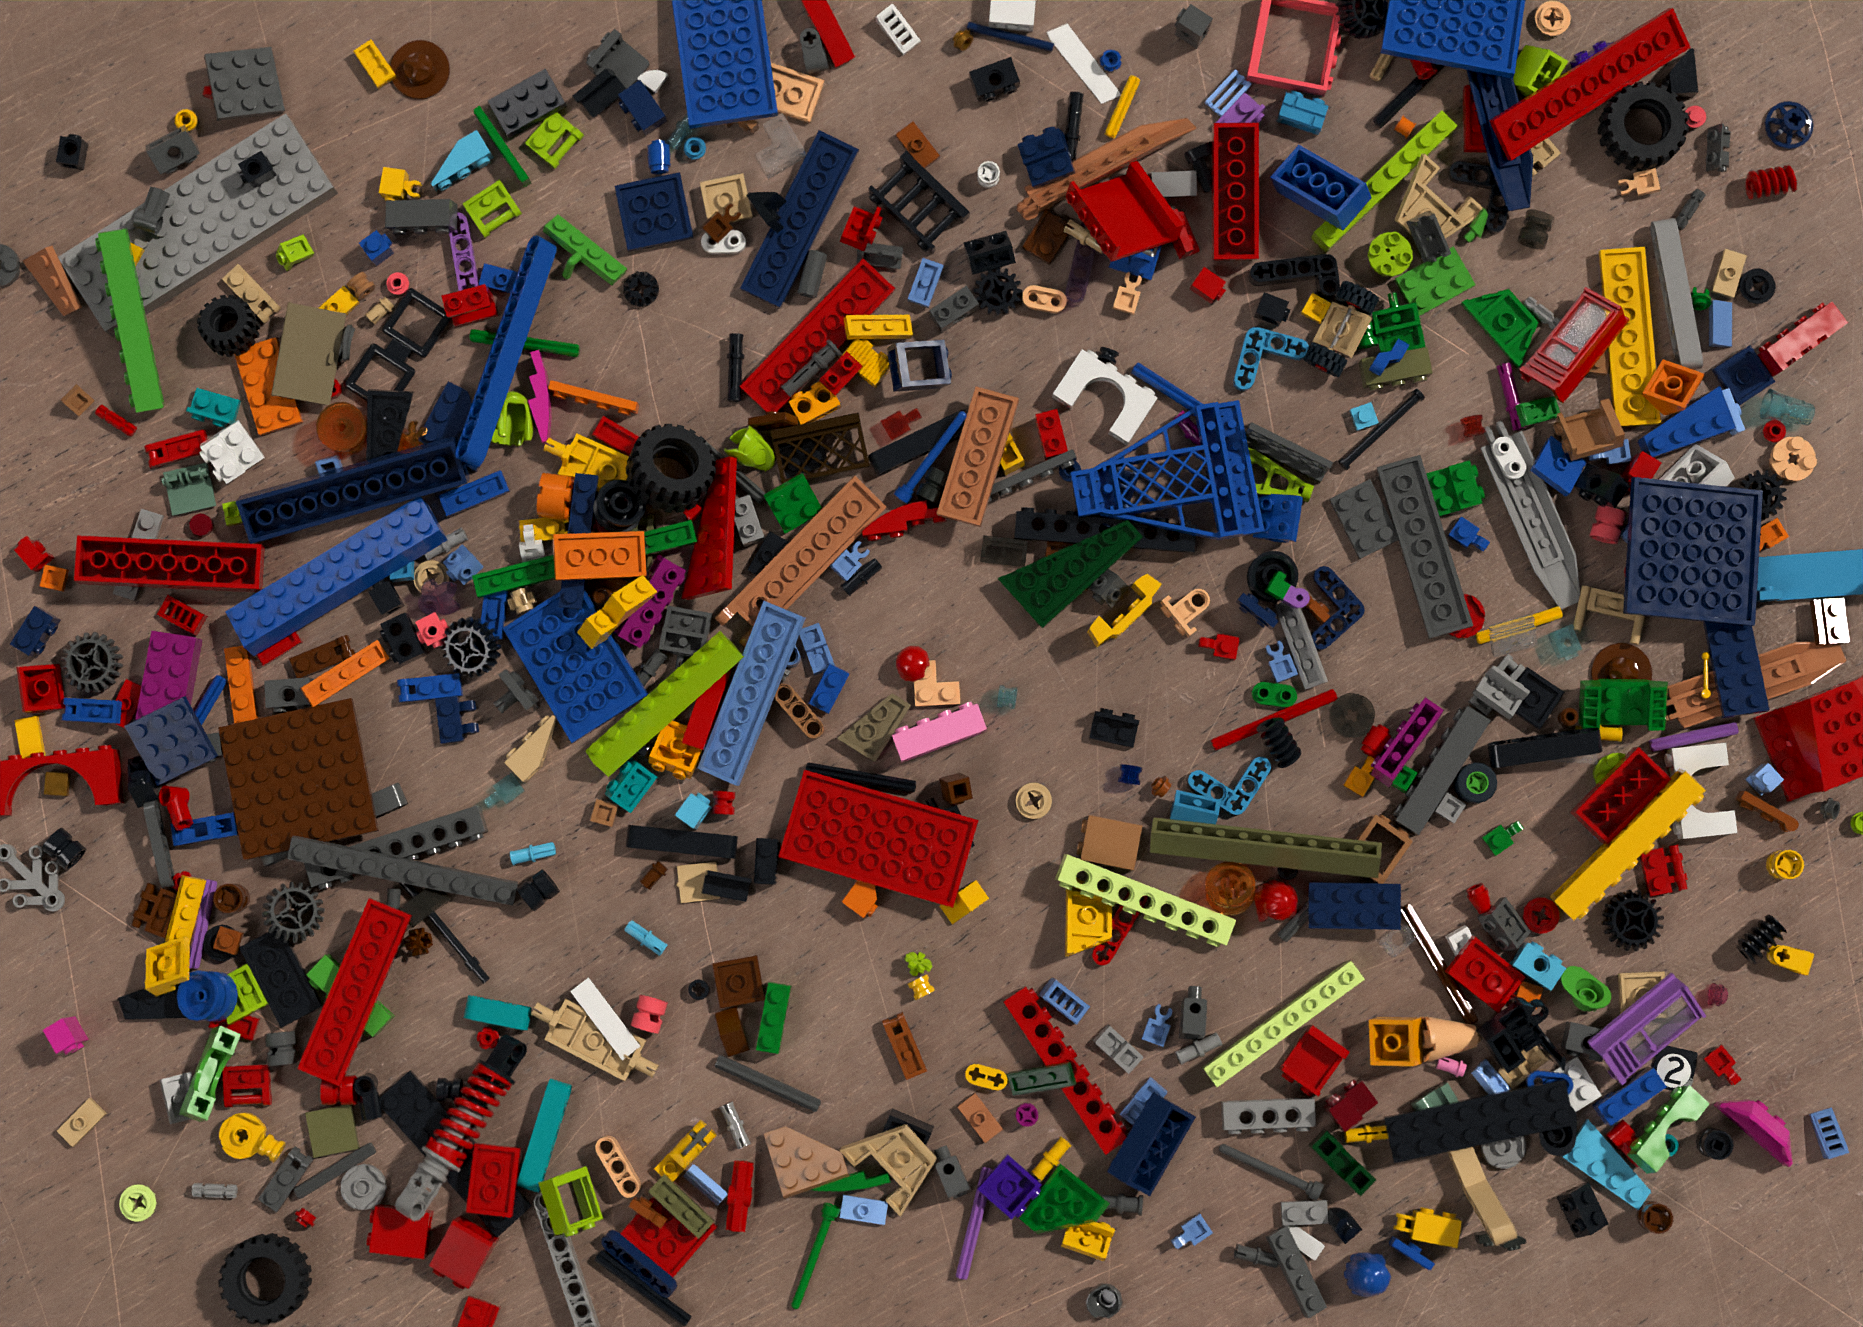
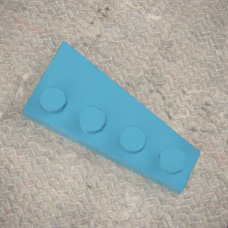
(1603, 1164)

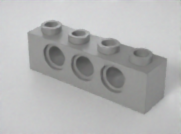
(1303, 1106)

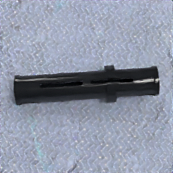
(1073, 122)
(735, 367)

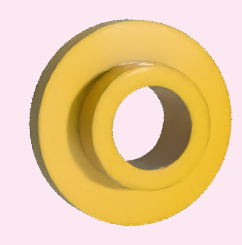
(185, 113)

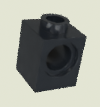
(74, 161)
(266, 170)
(1272, 309)
(386, 598)

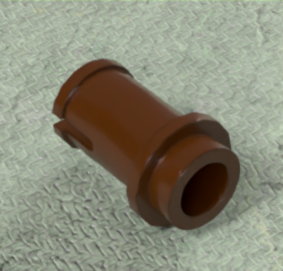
(1573, 717)
(653, 875)

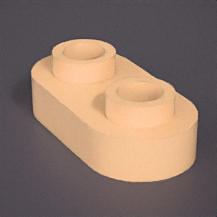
(1044, 299)

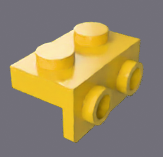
(1089, 1239)

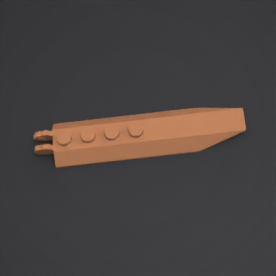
(1105, 161)
(1782, 672)

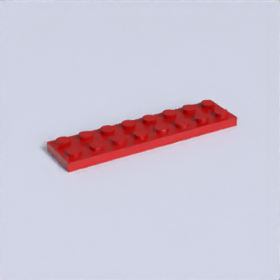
(857, 294)
(354, 992)

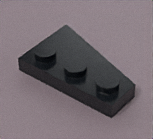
(148, 1006)

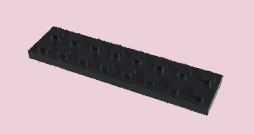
(418, 1116)
(1479, 1120)

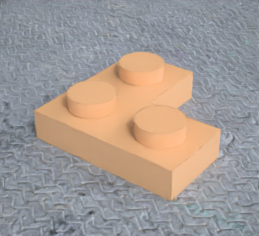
(931, 693)

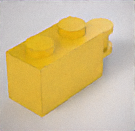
(1431, 1227)

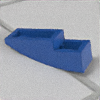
(206, 829)

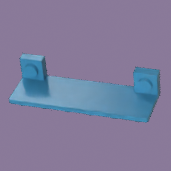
(1810, 575)

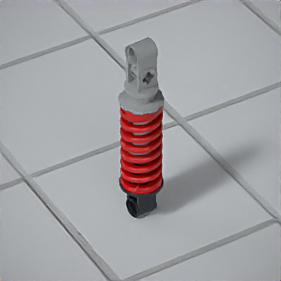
(457, 1132)

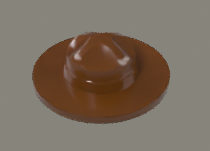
(420, 69)
(1621, 662)

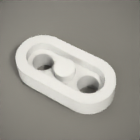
(724, 245)
(1507, 458)

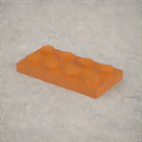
(257, 374)
(599, 555)

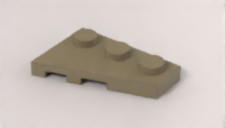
(876, 728)

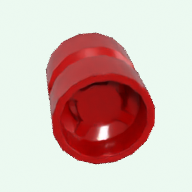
(345, 1093)

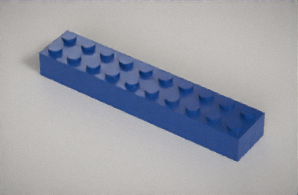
(336, 576)

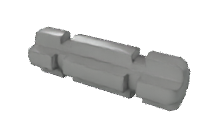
(1541, 312)
(214, 1190)

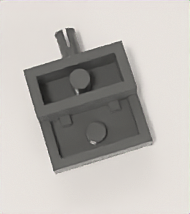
(684, 632)

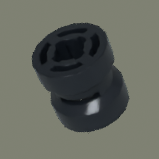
(448, 1089)

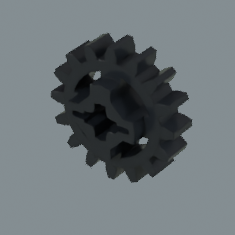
(1006, 288)
(1759, 483)

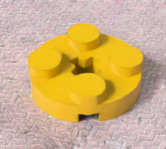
(230, 1140)

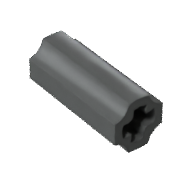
(812, 274)

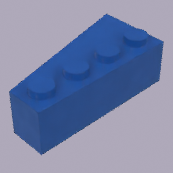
(1695, 424)

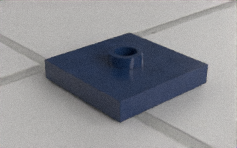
(1743, 375)

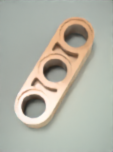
(618, 1177)

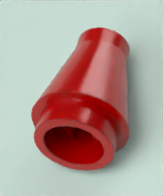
(1479, 898)

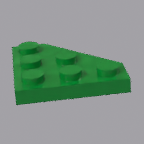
(1063, 1204)

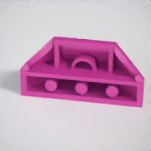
(1760, 1126)

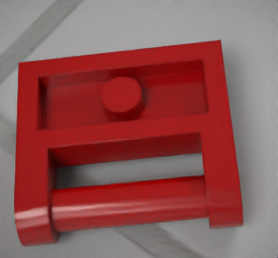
(244, 1078)

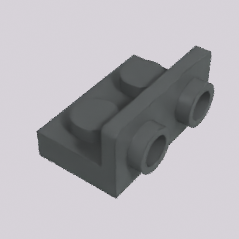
(1504, 925)

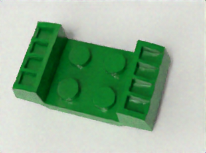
(1623, 703)

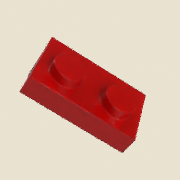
(860, 228)

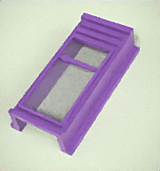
(1646, 1027)

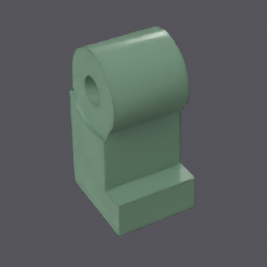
(1437, 1096)

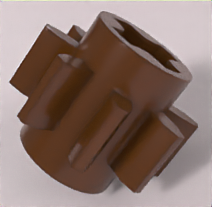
(418, 941)

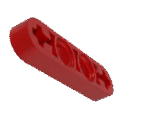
(1122, 927)

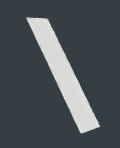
(605, 1018)

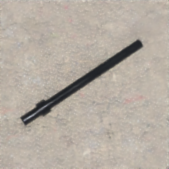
(471, 963)

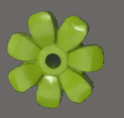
(917, 963)

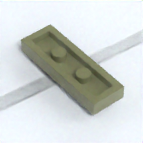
(681, 1206)

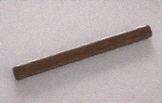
(1438, 964)

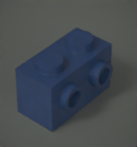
(642, 107)
(35, 632)

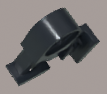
(1521, 1026)

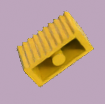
(874, 365)

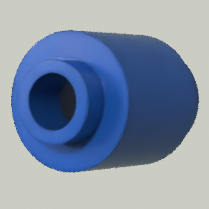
(659, 157)

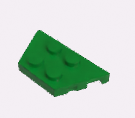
(1504, 322)

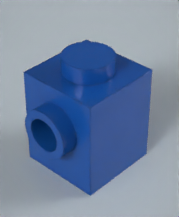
(377, 247)

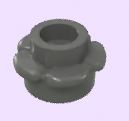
(1830, 809)

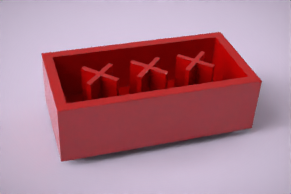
(1620, 795)

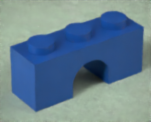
(1625, 1100)

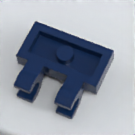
(1265, 617)
(450, 719)

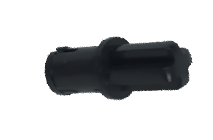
(861, 576)

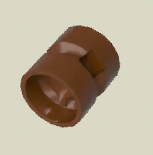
(231, 898)
(1655, 1217)

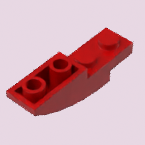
(895, 521)

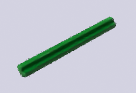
(532, 344)

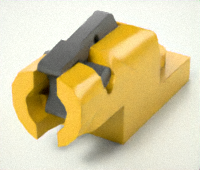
(685, 1151)

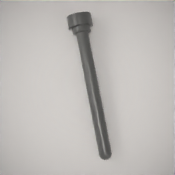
(1312, 1189)

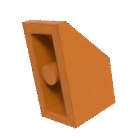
(862, 898)

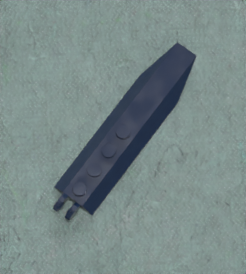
(1514, 177)

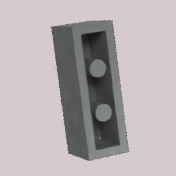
(421, 216)

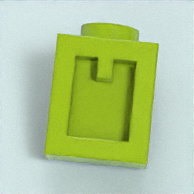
(293, 252)

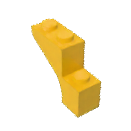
(615, 611)

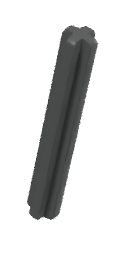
(743, 481)
(335, 1170)

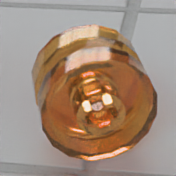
(332, 422)

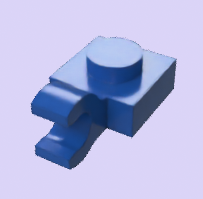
(1466, 533)

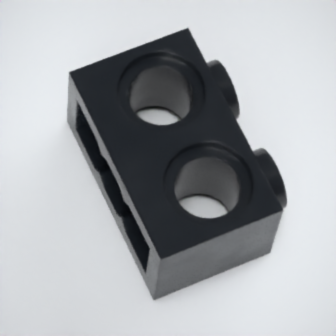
(989, 252)
(407, 636)

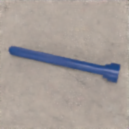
(906, 490)

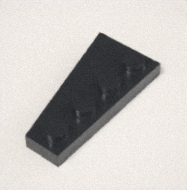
(386, 420)

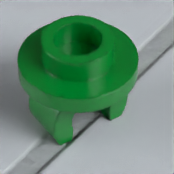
(1700, 300)

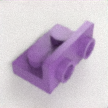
(1243, 111)

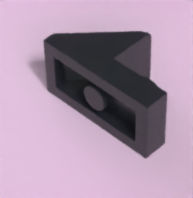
(767, 205)

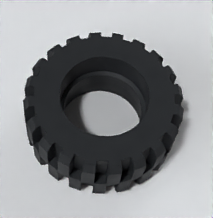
(1659, 103)
(662, 490)
(236, 1289)

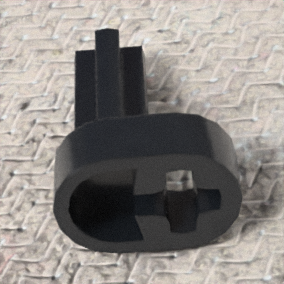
(1196, 158)

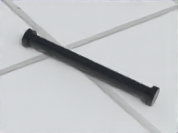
(1381, 429)

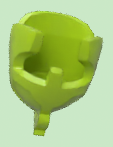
(751, 450)

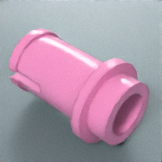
(1451, 1066)

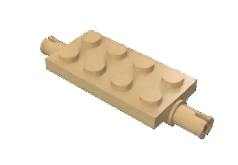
(578, 1035)

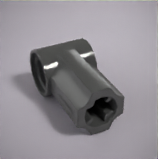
(150, 216)

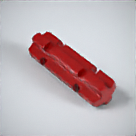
(116, 420)

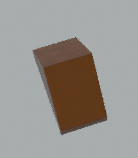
(731, 1031)

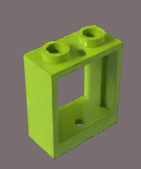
(585, 1196)

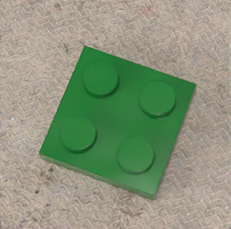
(793, 503)

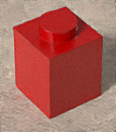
(1208, 286)

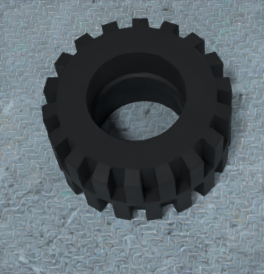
(219, 313)

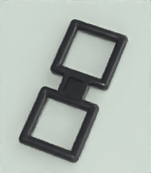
(400, 346)

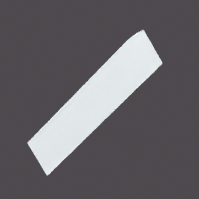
(1083, 63)

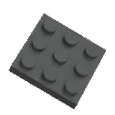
(244, 83)

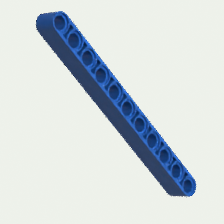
(505, 351)

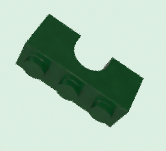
(1342, 1162)

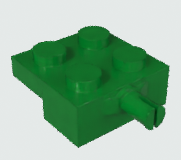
(1400, 323)

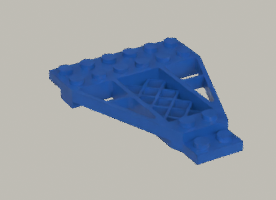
(1226, 467)

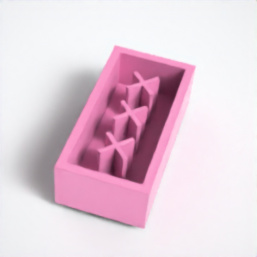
(940, 732)

